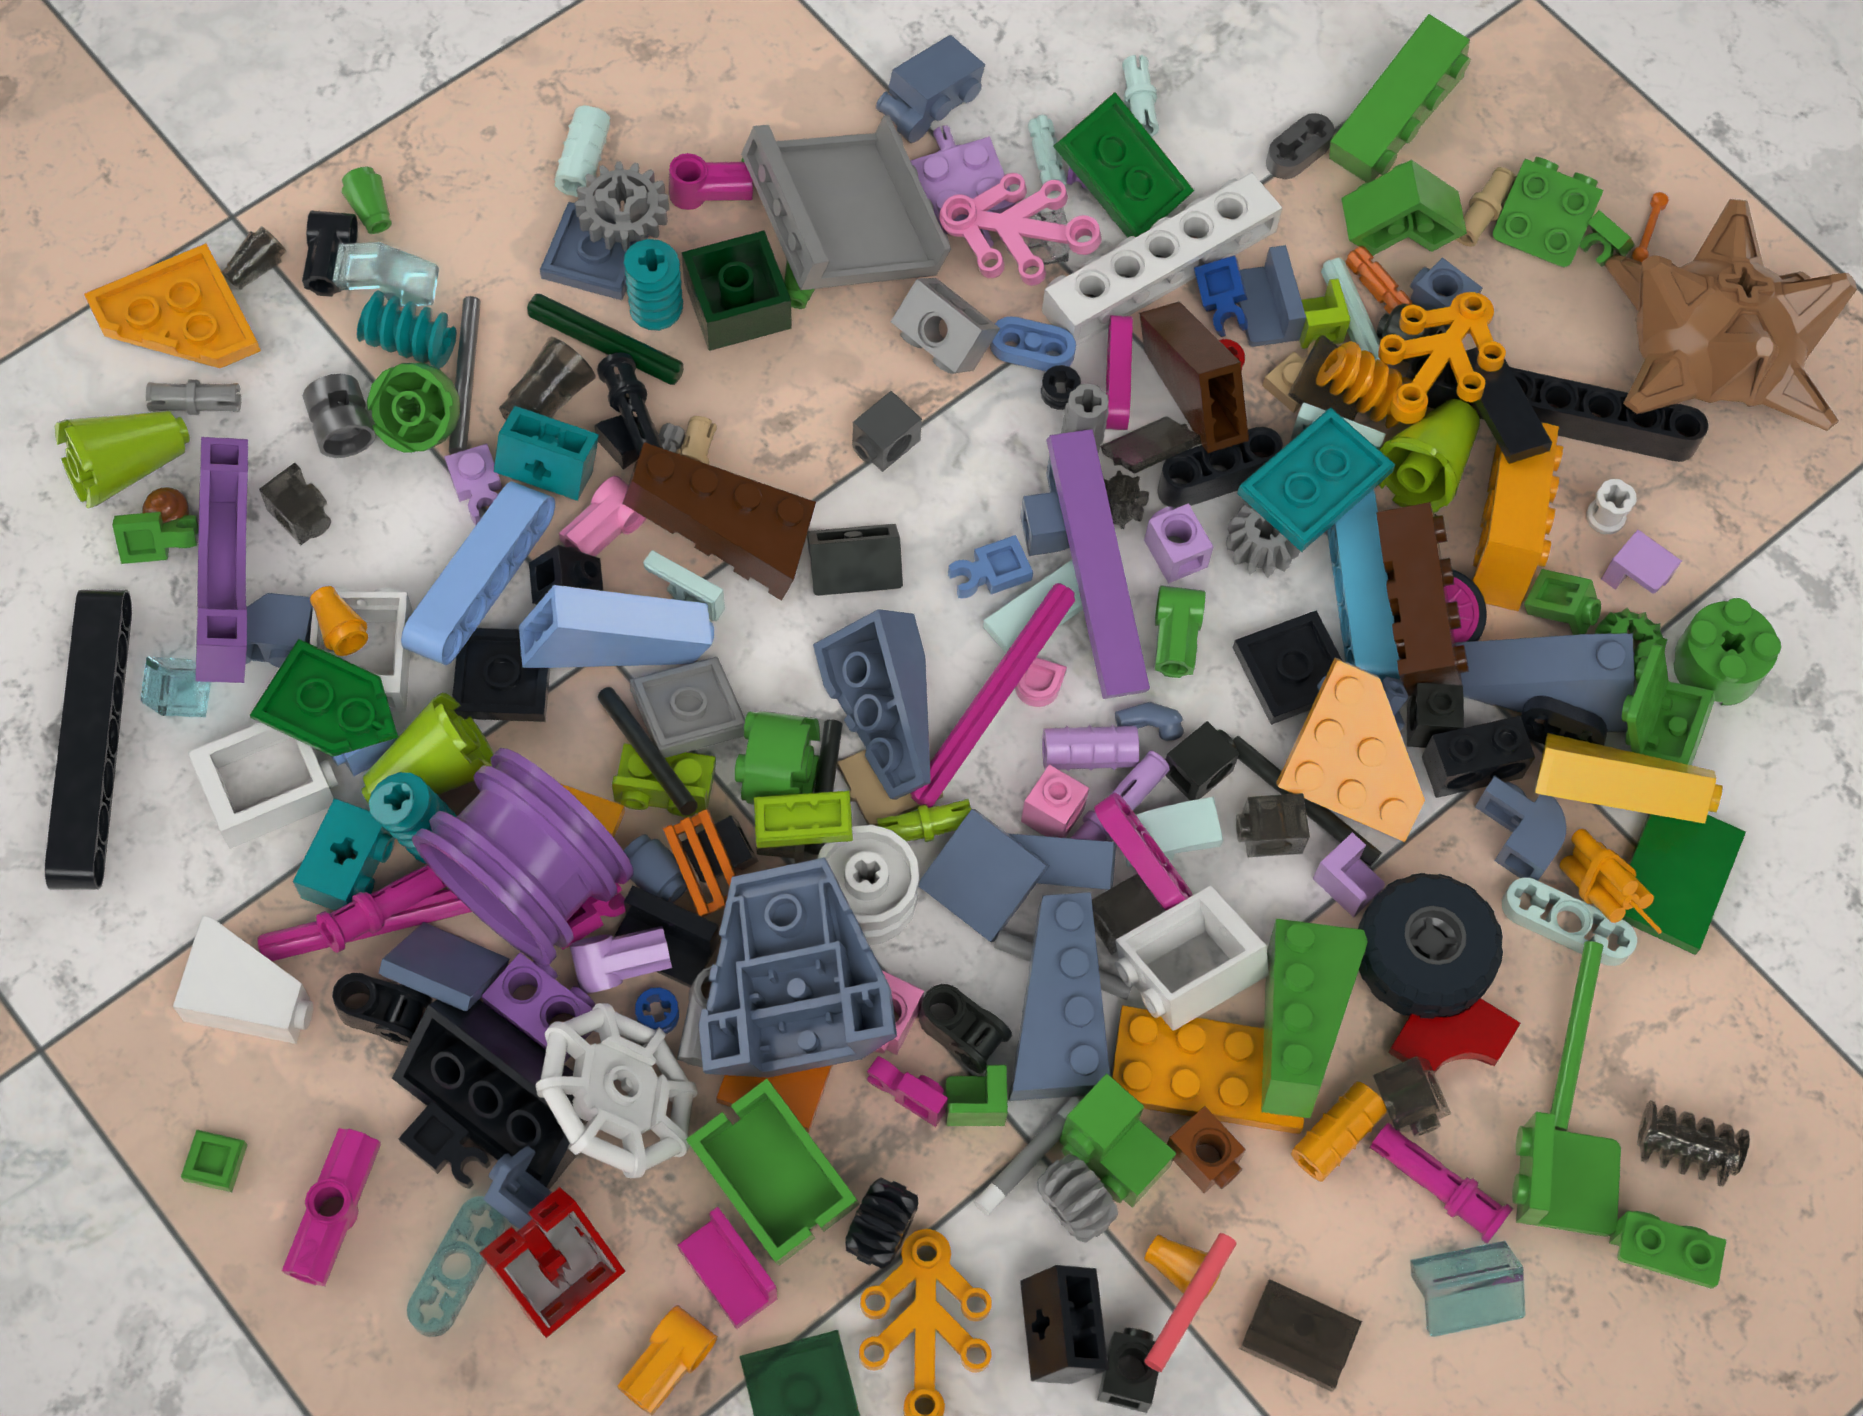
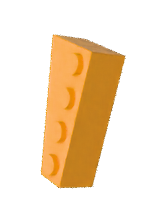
(1516, 524)

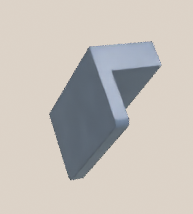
(1273, 301)

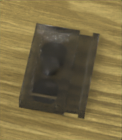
(1300, 1335)

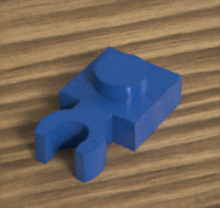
(1221, 289)

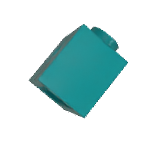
(545, 453)
(343, 833)

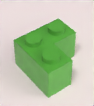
(1401, 206)
(1115, 1143)

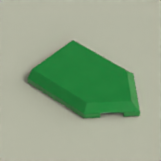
(326, 702)

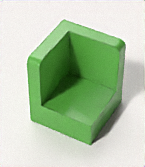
(978, 1098)

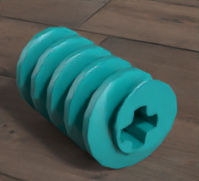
(653, 284)
(406, 332)
(405, 806)

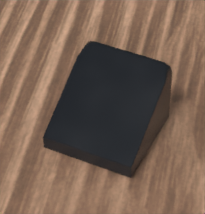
(616, 440)

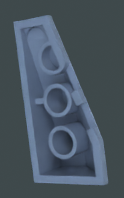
(1576, 669)
(881, 684)

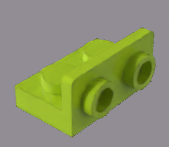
(639, 788)

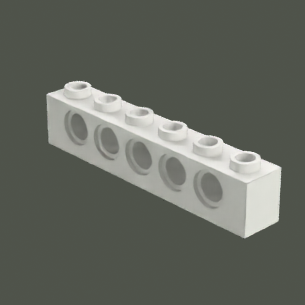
(1253, 218)

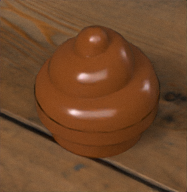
(167, 501)

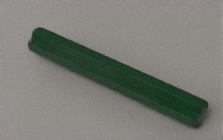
(604, 338)

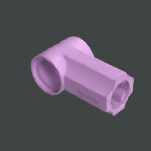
(608, 960)

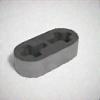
(1305, 151)

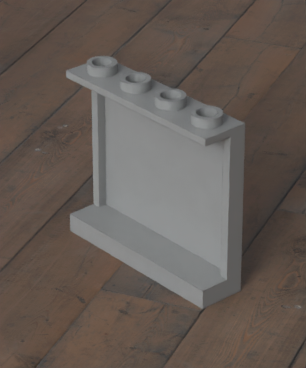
(846, 207)

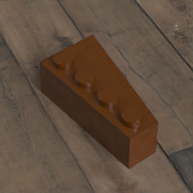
(723, 514)
(1420, 596)

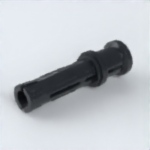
(628, 383)

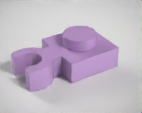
(474, 478)

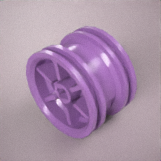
(524, 855)

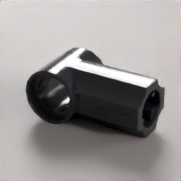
(323, 237)

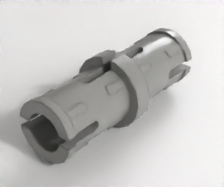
(193, 397)

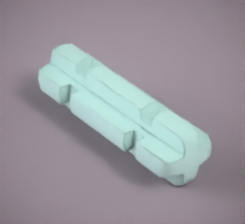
(1046, 156)

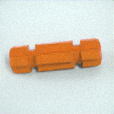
(1376, 279)

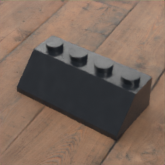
(486, 1081)

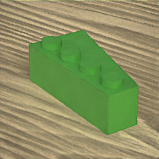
(1401, 100)
(1304, 1007)

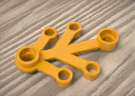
(1443, 348)
(925, 1316)

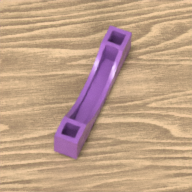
(222, 561)

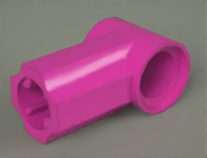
(697, 181)

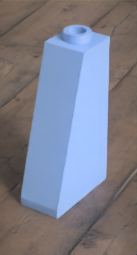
(612, 630)

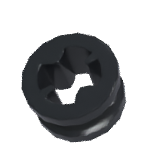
(1049, 391)

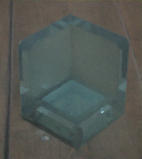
(172, 689)

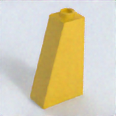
(1626, 780)

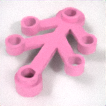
(1014, 224)

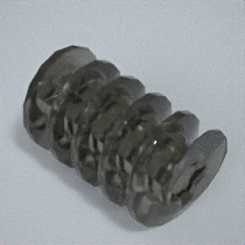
(1692, 1142)

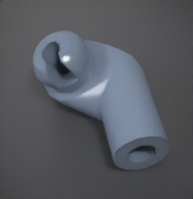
(1155, 715)

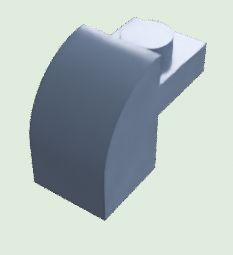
(1043, 520)
(1535, 826)

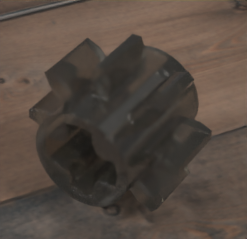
(1132, 502)

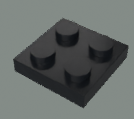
(1287, 664)
(494, 683)

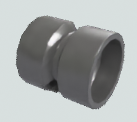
(338, 415)

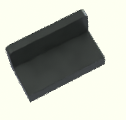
(855, 559)

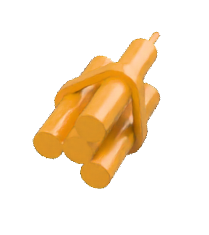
(1605, 879)

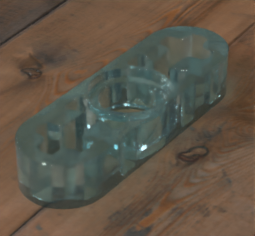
(427, 1294)

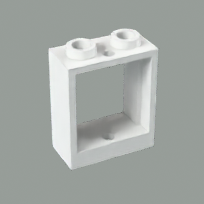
(380, 606)
(268, 815)
(1176, 926)

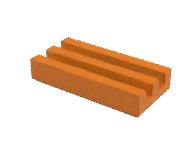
(688, 826)

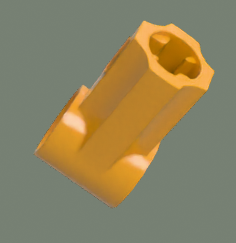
(675, 1348)

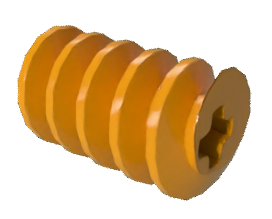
(1363, 379)

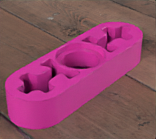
(1119, 371)
(1142, 851)

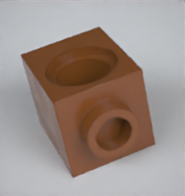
(1206, 1129)

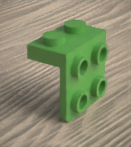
(1547, 212)
(1664, 715)
(1566, 1178)

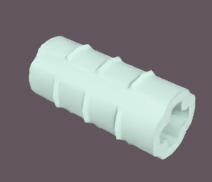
(582, 148)

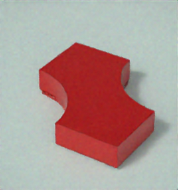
(1474, 1034)

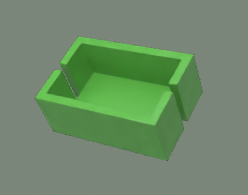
(773, 1172)

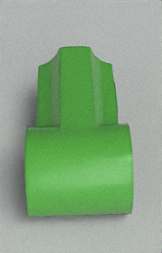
(1178, 621)

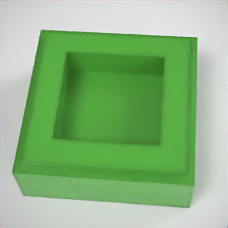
(214, 1161)

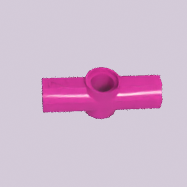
(322, 1236)

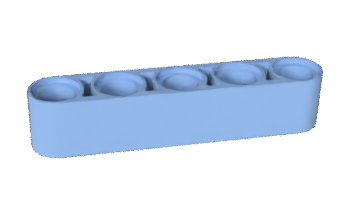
(478, 573)

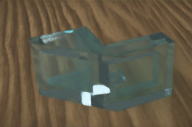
(387, 268)

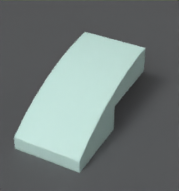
(1183, 826)

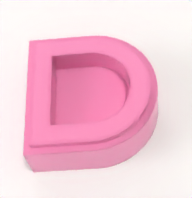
(1041, 683)

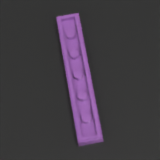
(1097, 564)

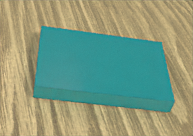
(1316, 479)

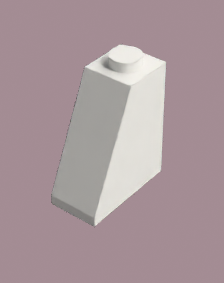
(239, 988)

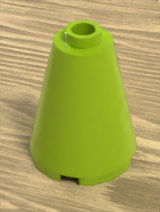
(117, 450)
(1432, 455)
(435, 747)

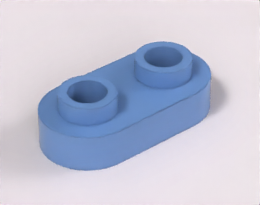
(1033, 343)

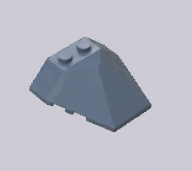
(792, 978)

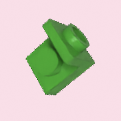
(1564, 600)

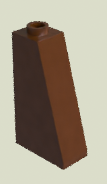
(1198, 374)

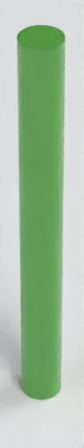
(1576, 1034)

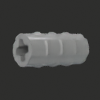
(1087, 410)

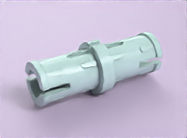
(1140, 94)

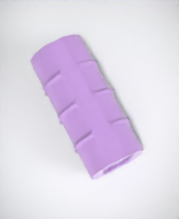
(1090, 747)

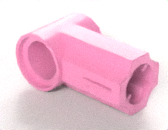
(602, 519)

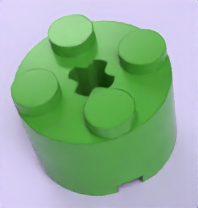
(1727, 651)
(777, 755)

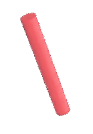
(1190, 1302)

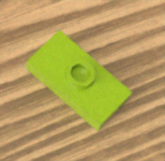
(803, 819)

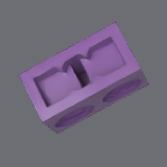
(534, 1014)

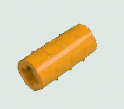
(1339, 1131)

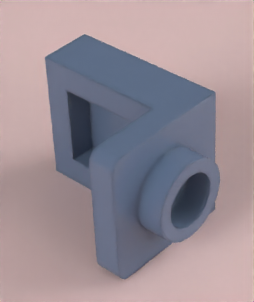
(513, 1189)

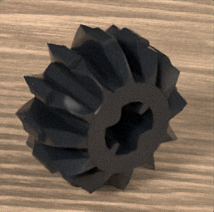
(881, 1223)

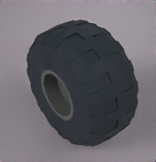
(1430, 946)

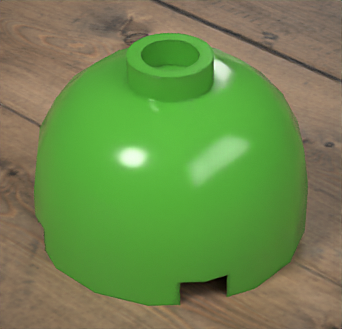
(413, 407)

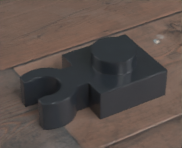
(439, 1141)

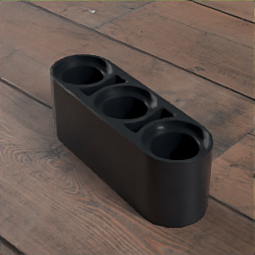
(1204, 480)

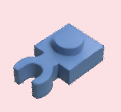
(996, 565)

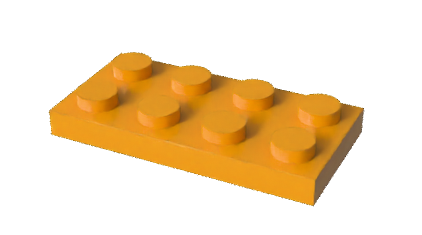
(1195, 1068)

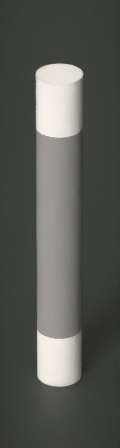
(1024, 1160)

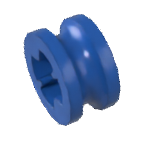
(666, 1000)

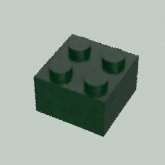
(736, 290)

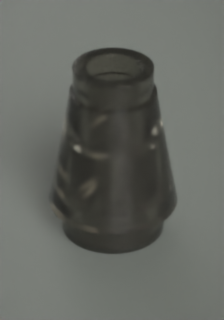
(253, 258)

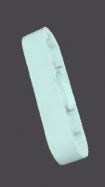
(1550, 928)

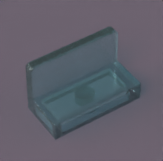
(1470, 1288)

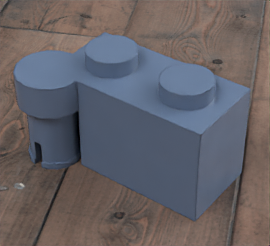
(931, 87)

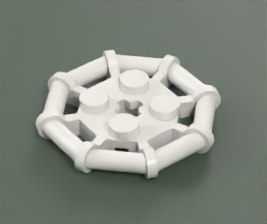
(601, 1103)

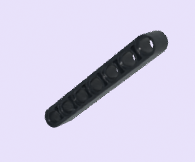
(1575, 419)
(88, 741)

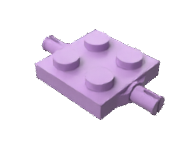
(960, 170)

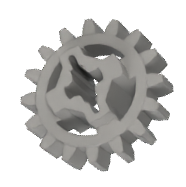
(643, 208)

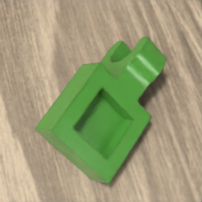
(148, 539)

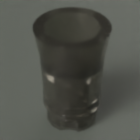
(550, 380)

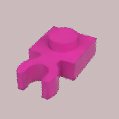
(917, 1095)

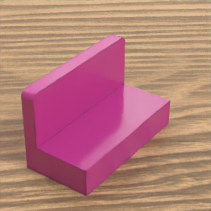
(728, 1269)

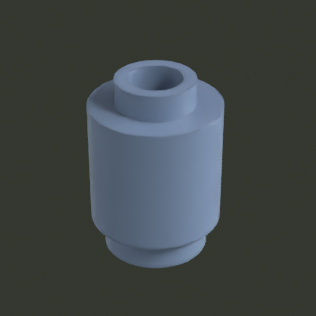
(655, 868)

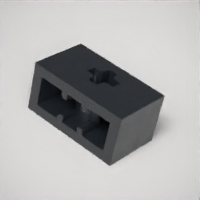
(1064, 1324)

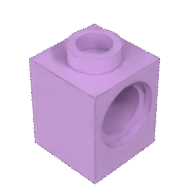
(1173, 558)

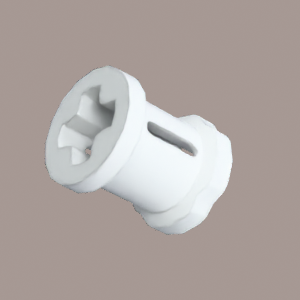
(1611, 506)

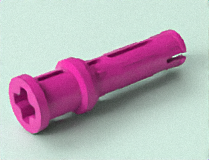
(370, 910)
(1460, 1195)

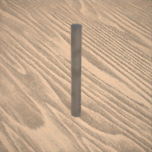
(465, 371)

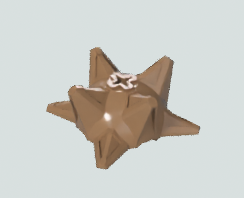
(1729, 325)

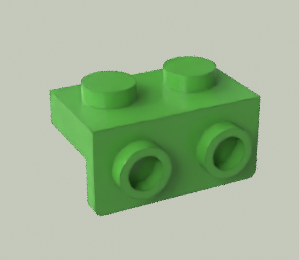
(1669, 1248)

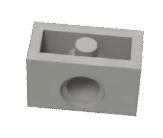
(967, 329)

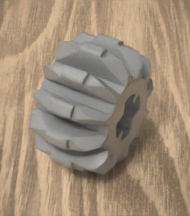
(1258, 552)
(1077, 1198)

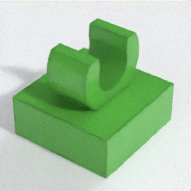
(1607, 234)

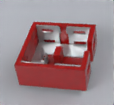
(553, 1262)

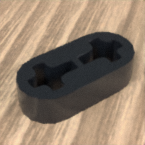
(1562, 721)

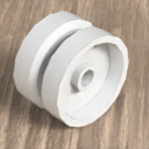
(877, 879)

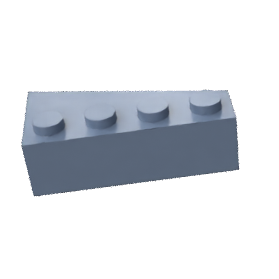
(1062, 1020)

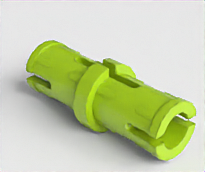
(927, 821)

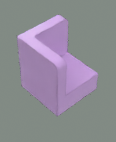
(1643, 562)
(1347, 877)

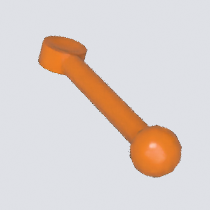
(1658, 202)

